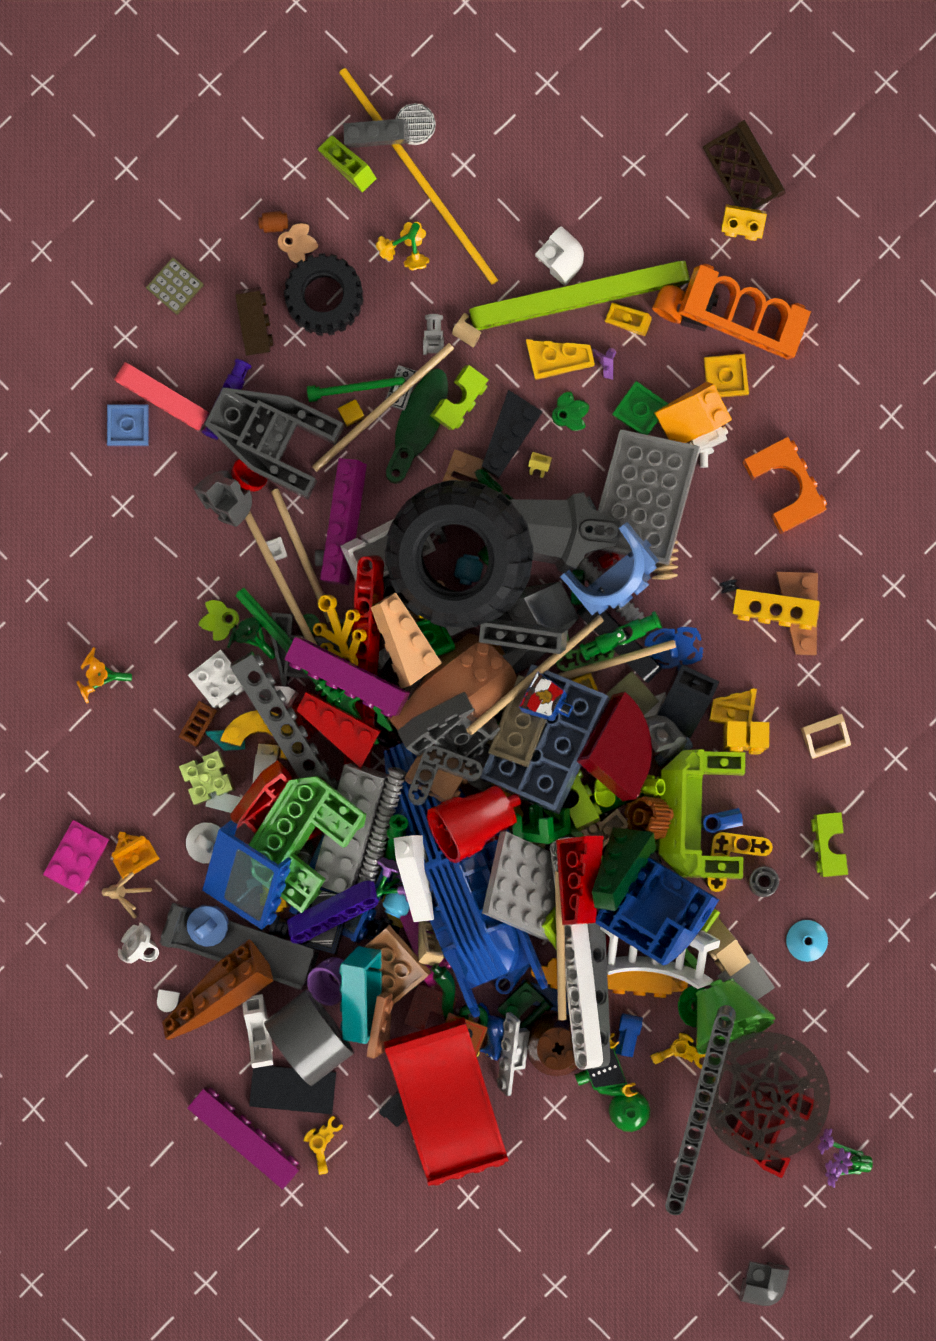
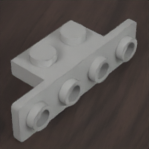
(513, 1052)

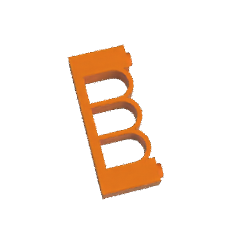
(793, 316)

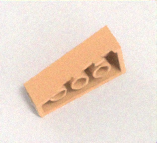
(404, 641)

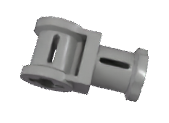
(433, 339)

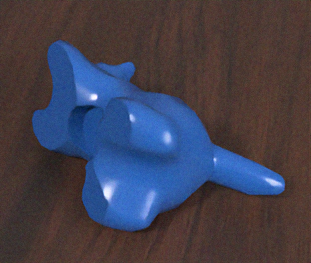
(495, 1035)

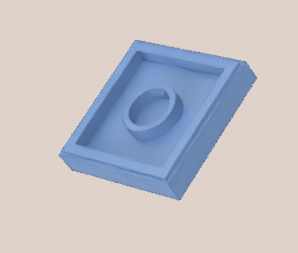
(127, 425)

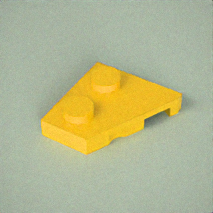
(734, 707)

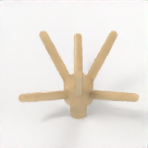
(118, 891)

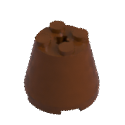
(542, 1038)

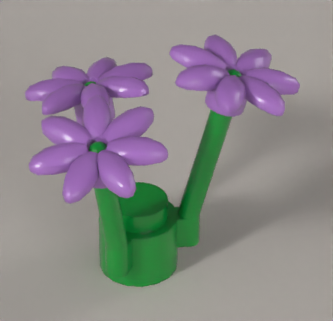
(859, 1162)

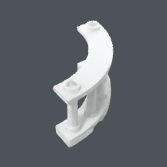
(703, 942)

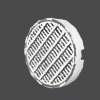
(420, 122)

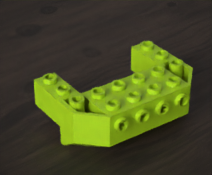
(683, 794)

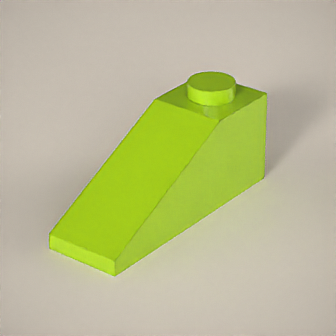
(347, 163)

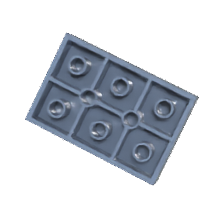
(556, 754)

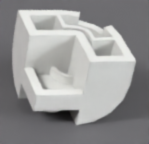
(562, 255)

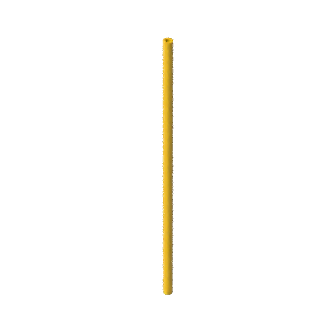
(422, 181)

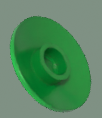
(685, 1010)

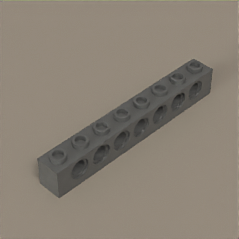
(253, 662)

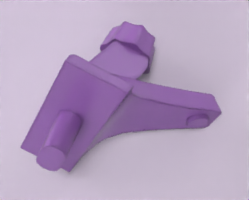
(606, 361)

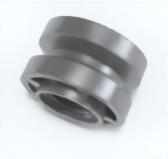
(763, 872)

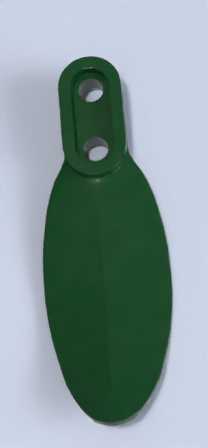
(415, 424)

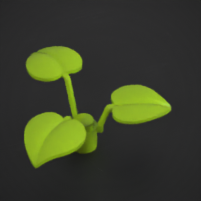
(651, 788)

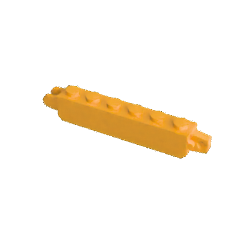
(635, 981)

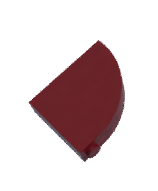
(619, 748)

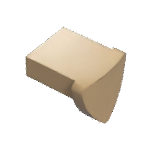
(465, 331)

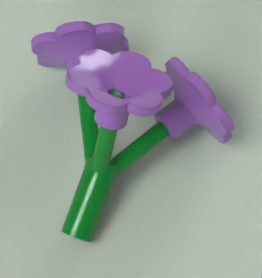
(389, 866)

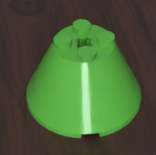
(750, 1013)

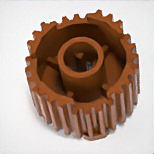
(649, 815)

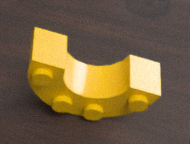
(249, 724)

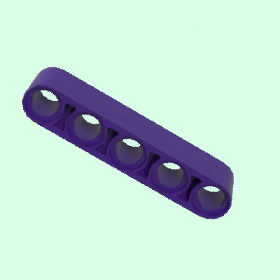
(332, 912)

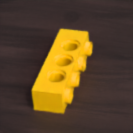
(745, 598)

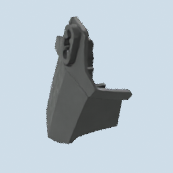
(560, 527)

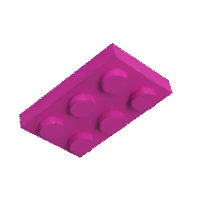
(76, 857)

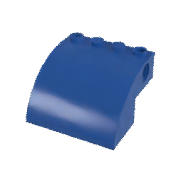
(659, 913)

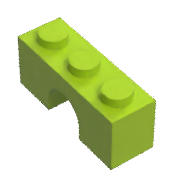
(471, 384)
(584, 812)
(826, 826)

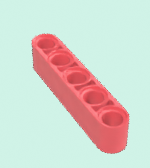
(161, 396)

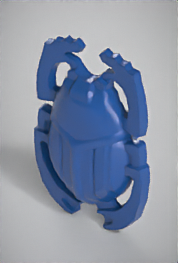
(683, 648)

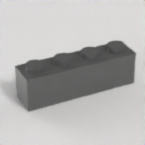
(524, 636)

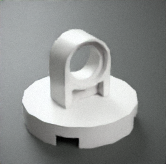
(201, 841)
(135, 943)

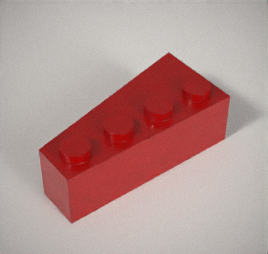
(577, 869)

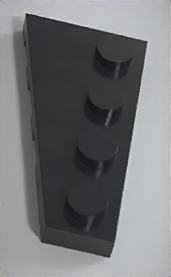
(511, 430)

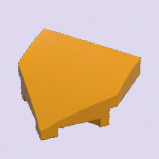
(133, 854)

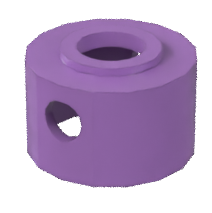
(323, 985)

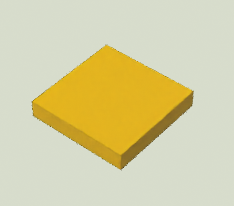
(727, 374)

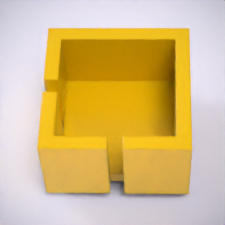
(739, 738)

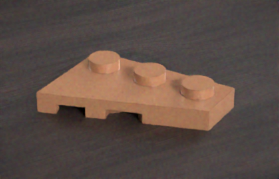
(381, 1025)

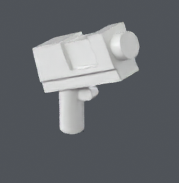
(707, 443)

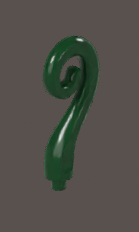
(447, 984)

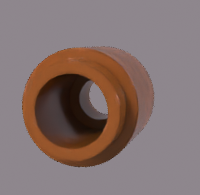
(273, 221)

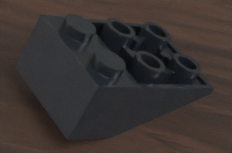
(687, 698)

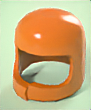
(667, 302)

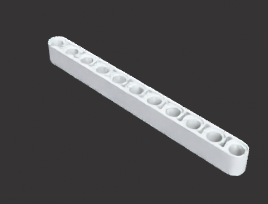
(580, 990)

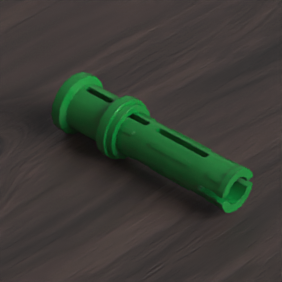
(397, 828)

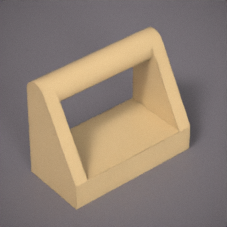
(807, 730)

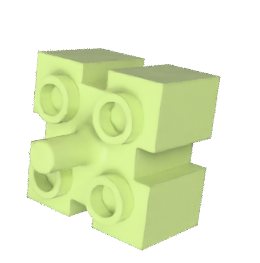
(206, 778)

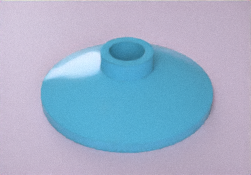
(797, 935)

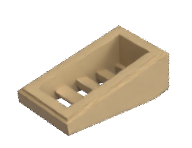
(425, 952)

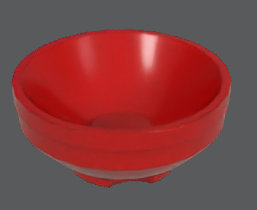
(255, 481)

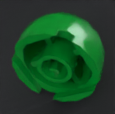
(629, 1112)

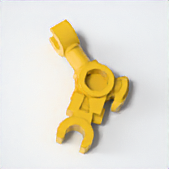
(679, 1048)
(319, 1142)

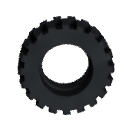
(317, 268)

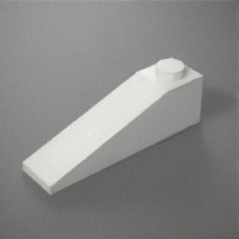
(410, 861)

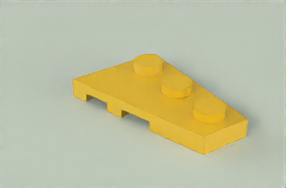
(558, 358)

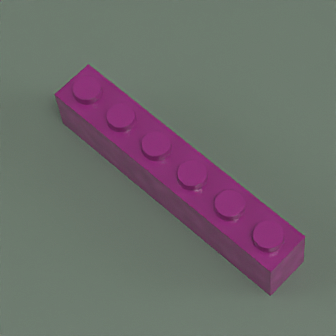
(343, 519)
(347, 676)
(244, 1137)

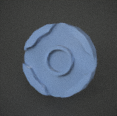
(207, 925)

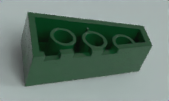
(622, 860)

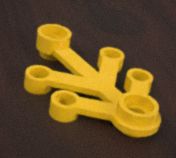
(340, 634)

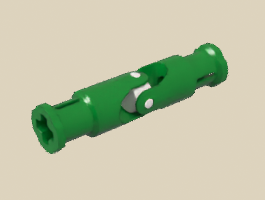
(608, 641)

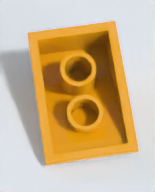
(693, 414)

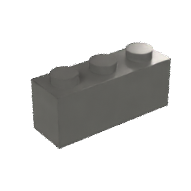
(376, 133)

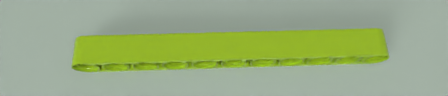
(579, 295)

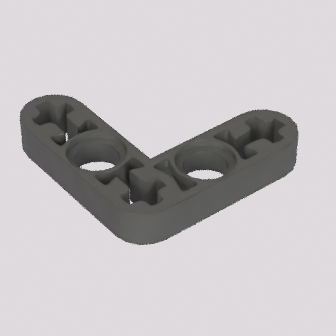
(433, 766)

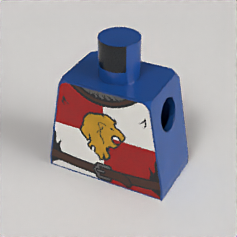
(545, 699)

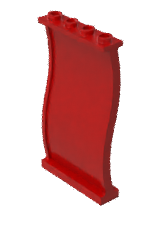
(446, 1101)

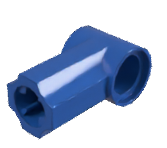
(723, 820)
(513, 978)
(629, 1030)

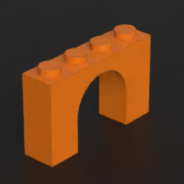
(784, 456)

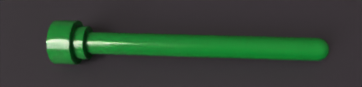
(315, 393)

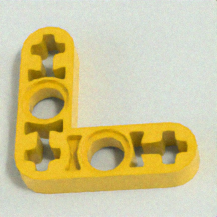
(731, 847)

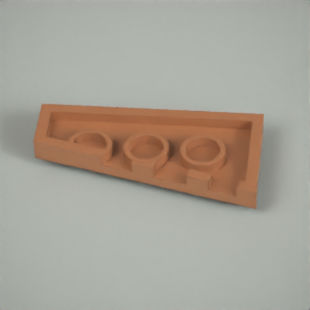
(805, 587)

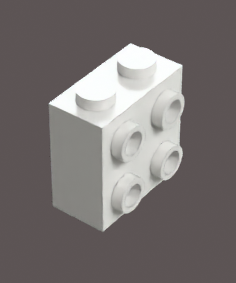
(216, 680)

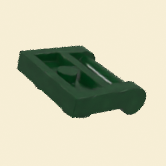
(521, 1000)

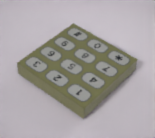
(174, 286)

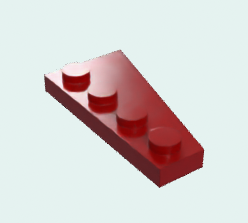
(344, 730)

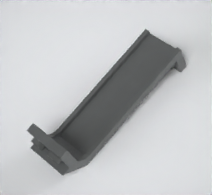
(288, 961)

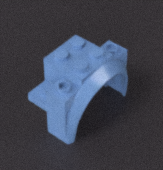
(621, 580)

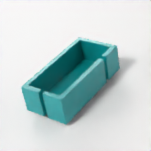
(359, 993)

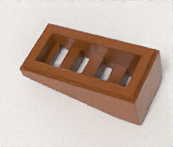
(183, 735)

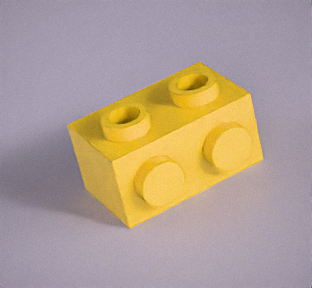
(743, 222)

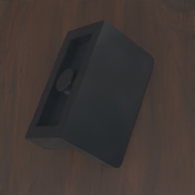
(394, 1110)

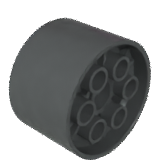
(308, 1037)

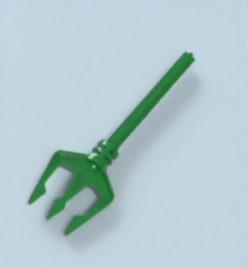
(334, 696)

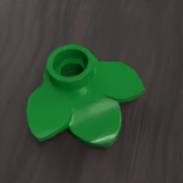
(573, 412)

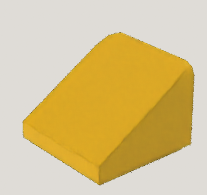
(351, 413)

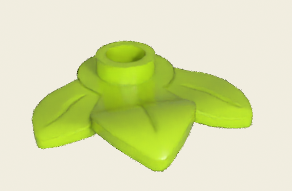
(216, 619)

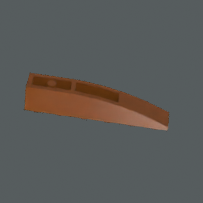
(221, 990)

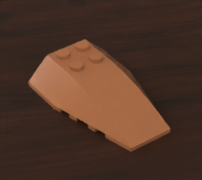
(469, 669)

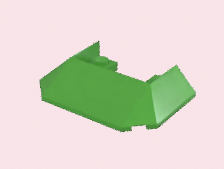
(295, 814)

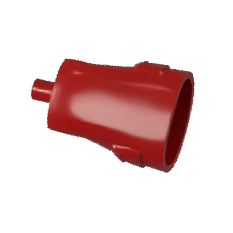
(467, 823)

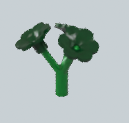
(247, 632)

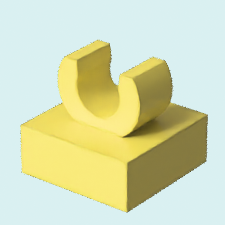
(539, 462)

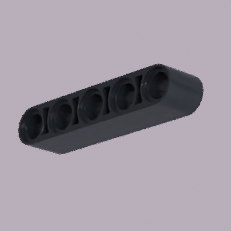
(645, 667)

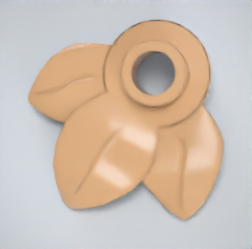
(300, 241)

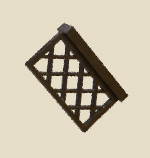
(758, 157)

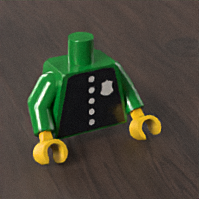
(607, 1079)

